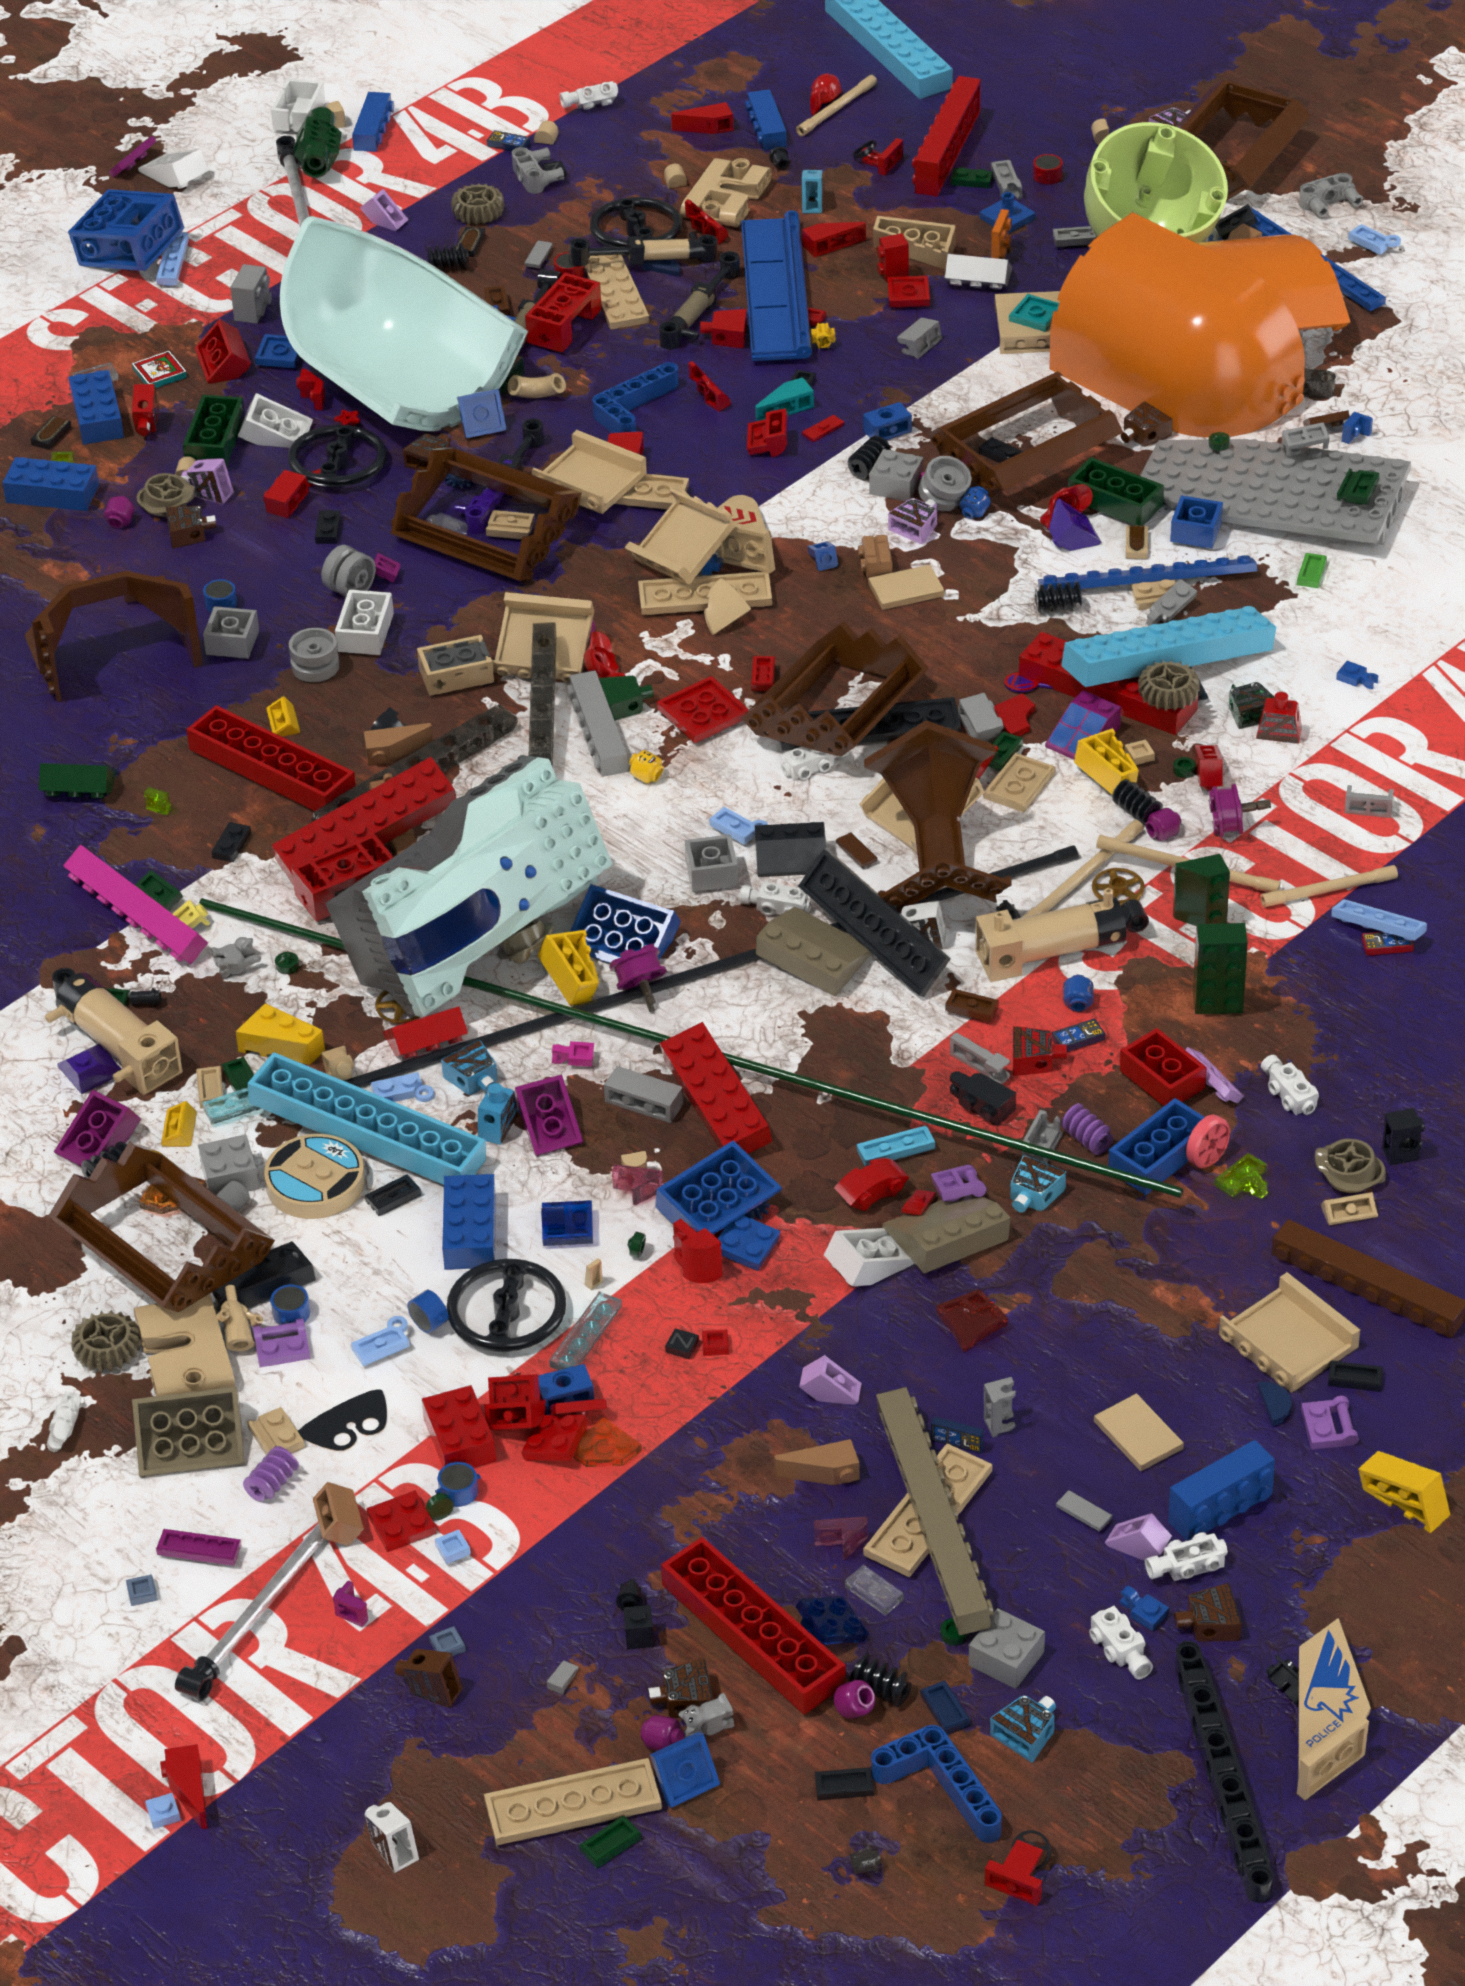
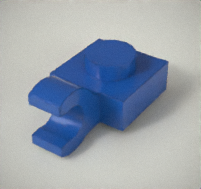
(714, 564)
(1145, 1611)

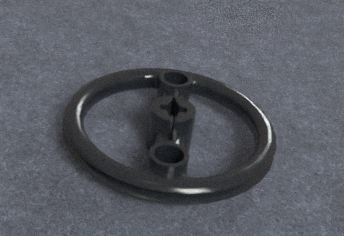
(634, 220)
(337, 455)
(499, 1334)

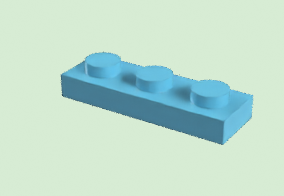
(897, 1145)

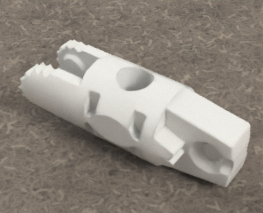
(63, 1421)

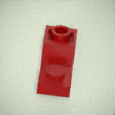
(312, 388)

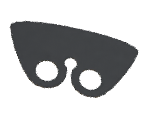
(334, 1421)

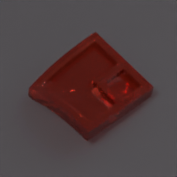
(971, 1318)

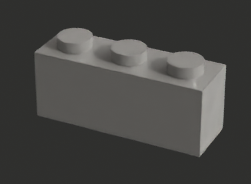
(643, 1094)

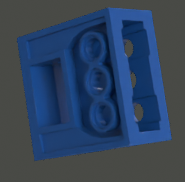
(126, 230)

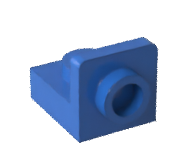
(1356, 425)
(824, 555)

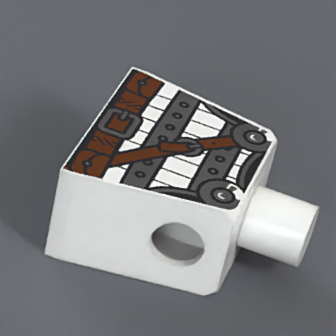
(927, 919)
(389, 1823)

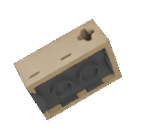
(455, 665)

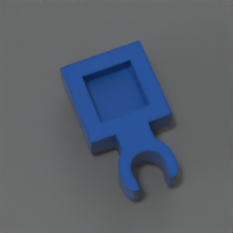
(1354, 674)

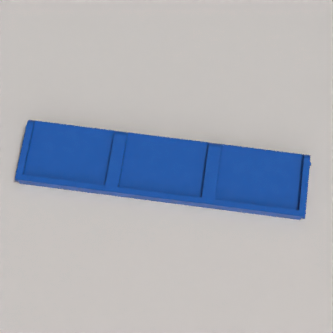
(776, 288)

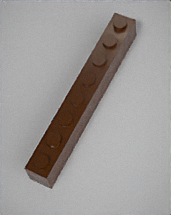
(1369, 1278)

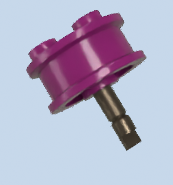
(1229, 810)
(639, 969)

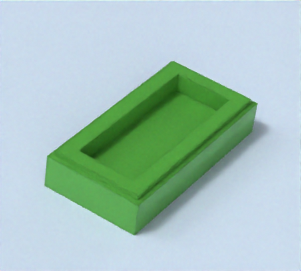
(1311, 570)

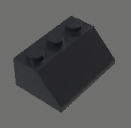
(788, 848)

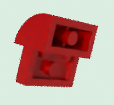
(768, 434)
(697, 1253)
(514, 1402)

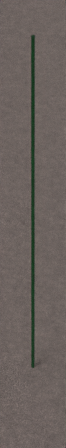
(741, 1062)

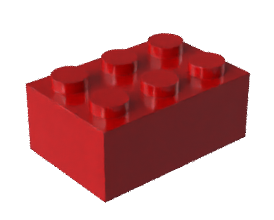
(1162, 1068)
(459, 1427)

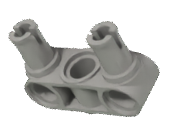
(530, 173)
(1327, 191)

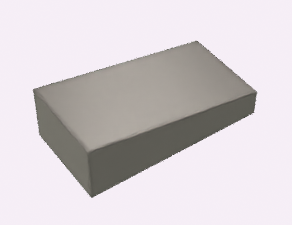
(562, 1677)

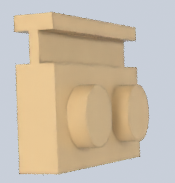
(510, 524)
(1147, 593)
(275, 1430)

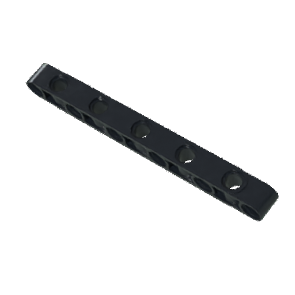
(1224, 1772)

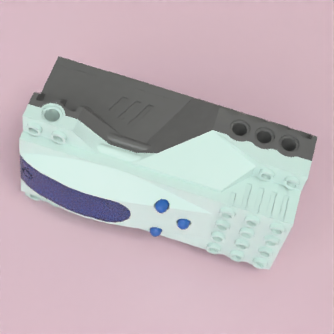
(470, 883)

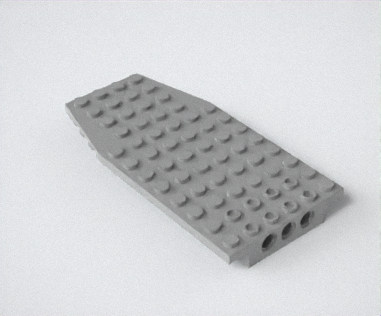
(1280, 491)

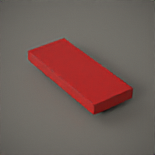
(823, 428)
(918, 1202)

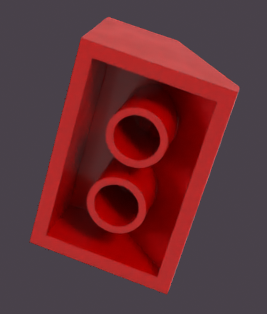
(222, 353)
(426, 1033)

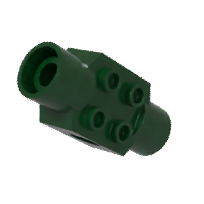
(318, 140)

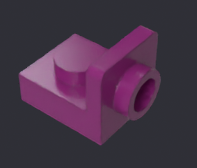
(386, 567)
(350, 1607)

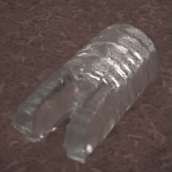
(448, 522)

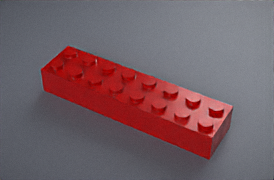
(947, 136)
(1043, 664)
(268, 759)
(382, 811)
(753, 1625)

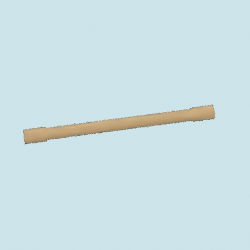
(1117, 846)
(1087, 869)

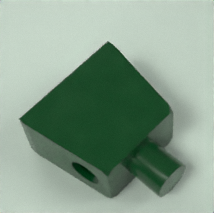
(625, 695)

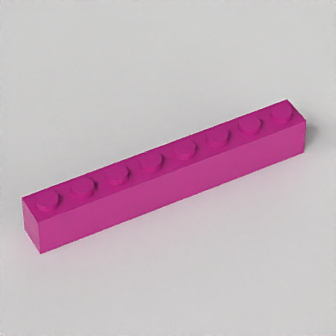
(135, 904)

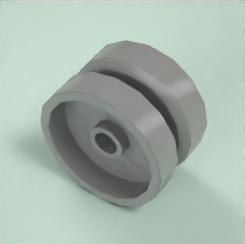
(945, 482)
(348, 570)
(314, 654)

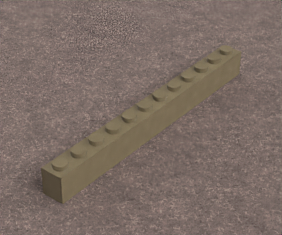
(934, 1512)

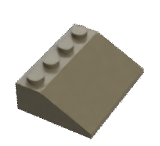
(811, 950)
(950, 1231)
(188, 1431)

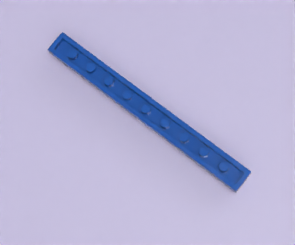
(1348, 283)
(1157, 572)

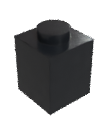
(638, 1627)

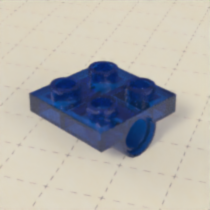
(567, 1223)
(831, 1620)

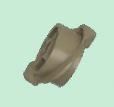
(165, 491)
(525, 941)
(1350, 1165)

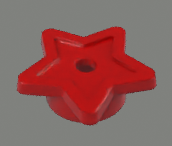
(348, 418)

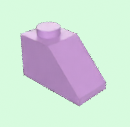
(383, 211)
(829, 1382)
(1139, 1537)

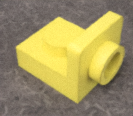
(192, 914)

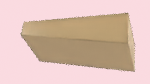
(593, 1274)

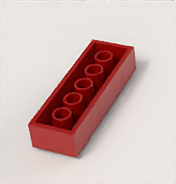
(715, 1089)

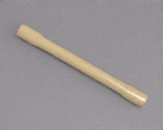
(862, 87)
(1281, 896)

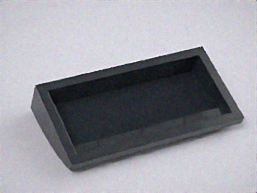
(279, 1268)

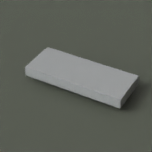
(538, 254)
(1084, 1510)

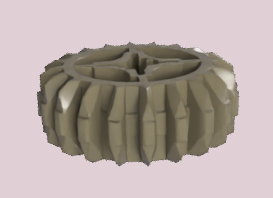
(477, 204)
(1168, 685)
(106, 1341)

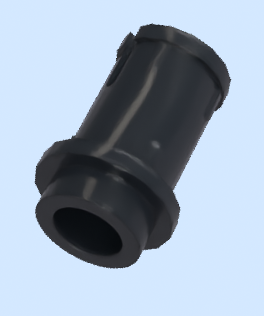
(149, 997)

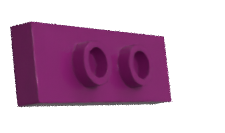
(128, 162)
(198, 1547)

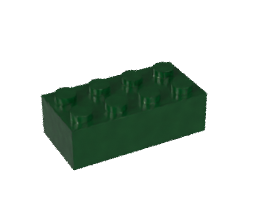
(214, 428)
(1119, 491)
(1220, 968)

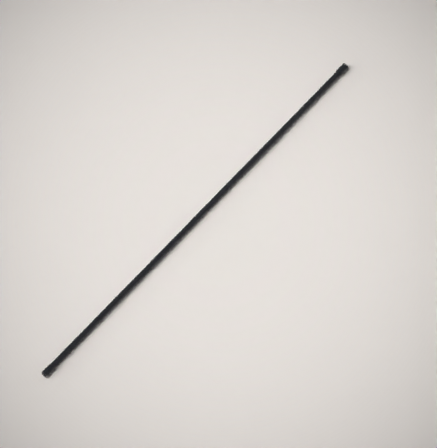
(1057, 857)

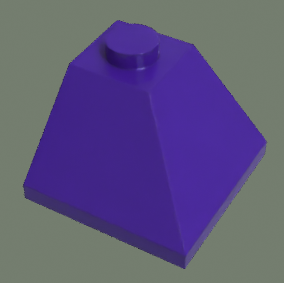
(1071, 528)
(89, 1068)

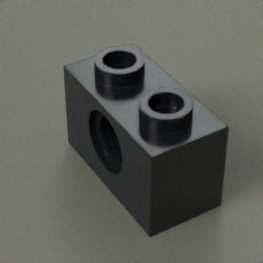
(1402, 1136)

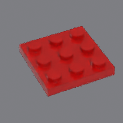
(702, 709)

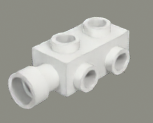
(590, 96)
(804, 761)
(776, 897)
(1290, 1085)
(1188, 1558)
(1120, 1641)

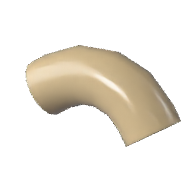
(536, 387)

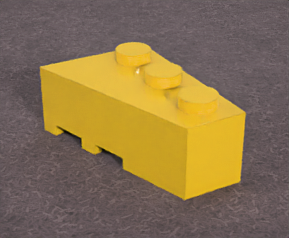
(1105, 760)
(570, 965)
(279, 1032)
(1407, 1486)

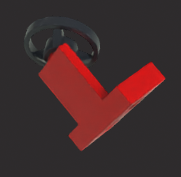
(884, 161)
(1015, 1873)

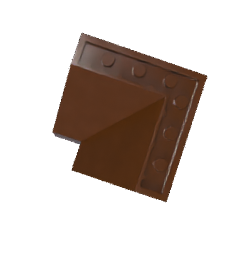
(164, 597)
(932, 779)

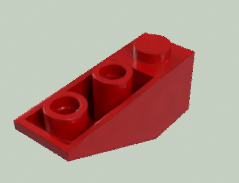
(705, 119)

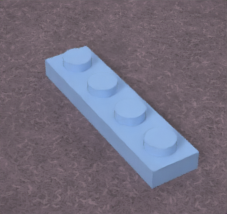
(172, 261)
(1379, 919)

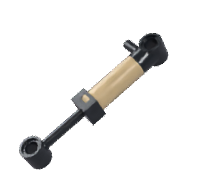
(638, 250)

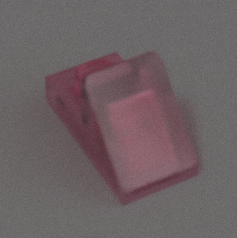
(640, 1181)
(844, 1531)

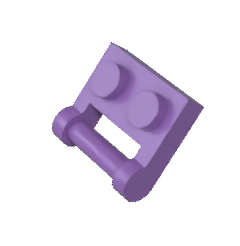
(950, 1183)
(282, 1349)
(1321, 1427)

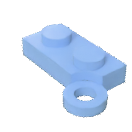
(1372, 239)
(734, 824)
(403, 1088)
(382, 1342)

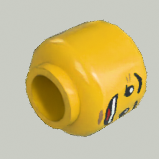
(646, 766)

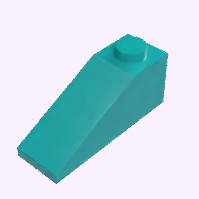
(792, 395)

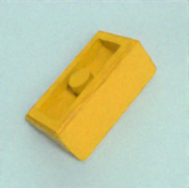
(283, 717)
(179, 1125)

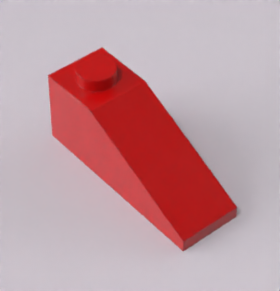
(832, 236)
(1209, 766)
(185, 1780)

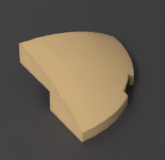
(724, 606)

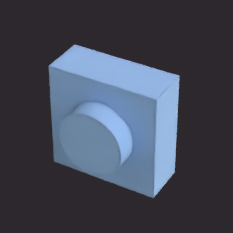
(452, 1546)
(162, 1810)

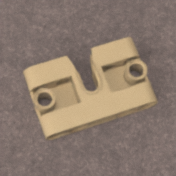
(726, 188)
(187, 1347)

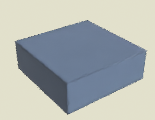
(141, 1590)
(448, 1641)

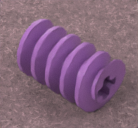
(1087, 1129)
(270, 1474)

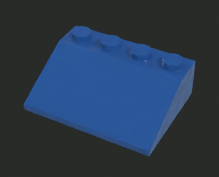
(623, 923)
(716, 1190)

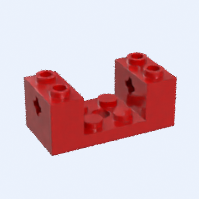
(551, 316)
(322, 876)

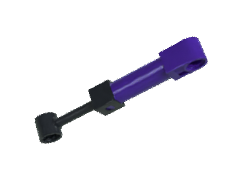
(480, 508)

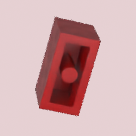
(893, 256)
(286, 494)

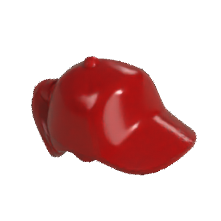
(824, 90)
(1077, 496)
(600, 657)

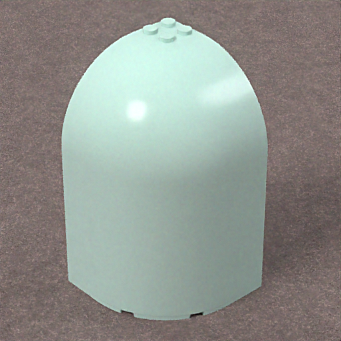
(391, 326)

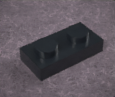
(1241, 216)
(998, 450)
(328, 527)
(231, 842)

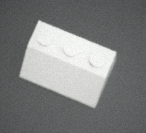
(977, 271)

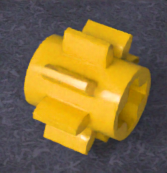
(822, 335)

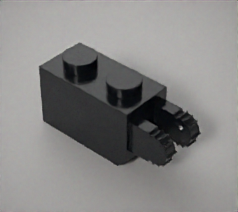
(983, 1096)

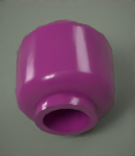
(119, 511)
(1163, 824)
(854, 1699)
(661, 1732)

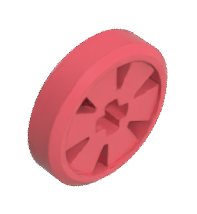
(1208, 1141)

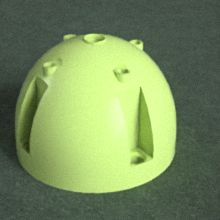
(1159, 176)

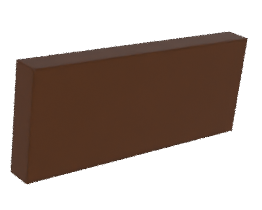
(856, 849)

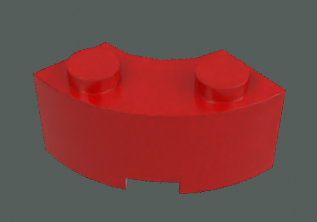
(872, 1183)

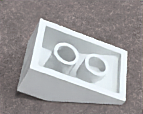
(176, 168)
(272, 423)
(866, 1255)

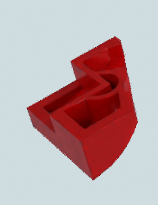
(704, 223)
(713, 394)

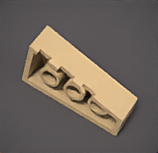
(926, 240)

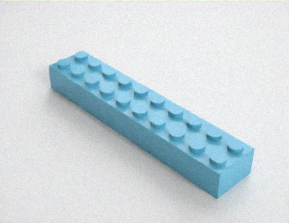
(893, 45)
(1189, 640)
(365, 1120)

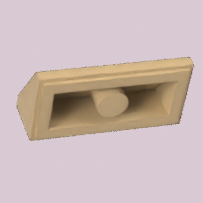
(1349, 1209)

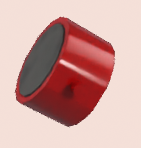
(1047, 169)
(562, 264)

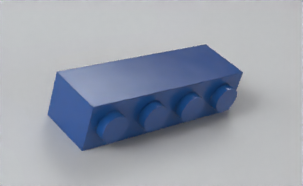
(766, 119)
(372, 121)

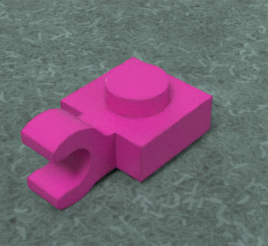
(577, 1053)

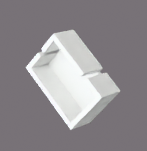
(295, 103)

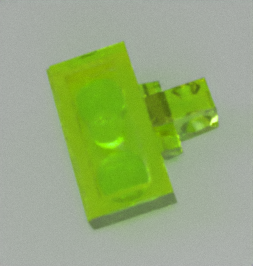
(1244, 1176)

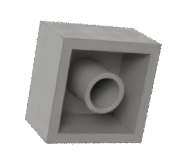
(250, 293)
(895, 475)
(231, 632)
(711, 862)
(228, 1161)
(1007, 1648)

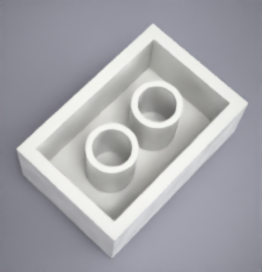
(364, 622)

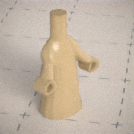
(236, 1323)

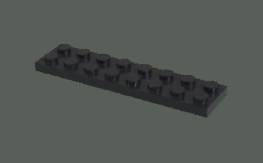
(899, 718)
(874, 922)

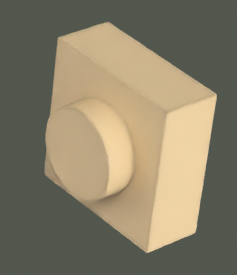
(1140, 752)

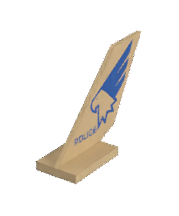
(1330, 1710)

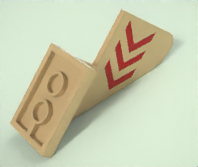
(749, 542)

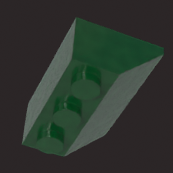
(76, 779)
(1201, 890)

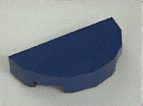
(667, 267)
(1276, 1401)

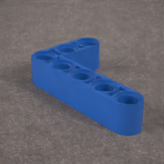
(613, 405)
(934, 1749)

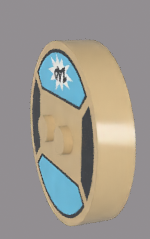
(314, 1176)

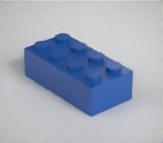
(96, 407)
(50, 484)
(1157, 1145)
(468, 1220)
(1221, 1490)

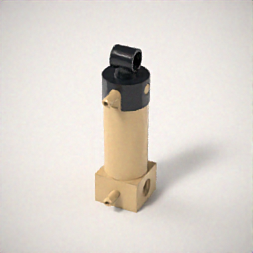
(1009, 943)
(145, 1051)

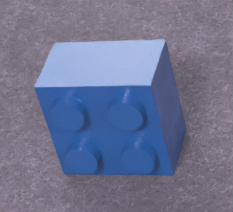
(1196, 521)

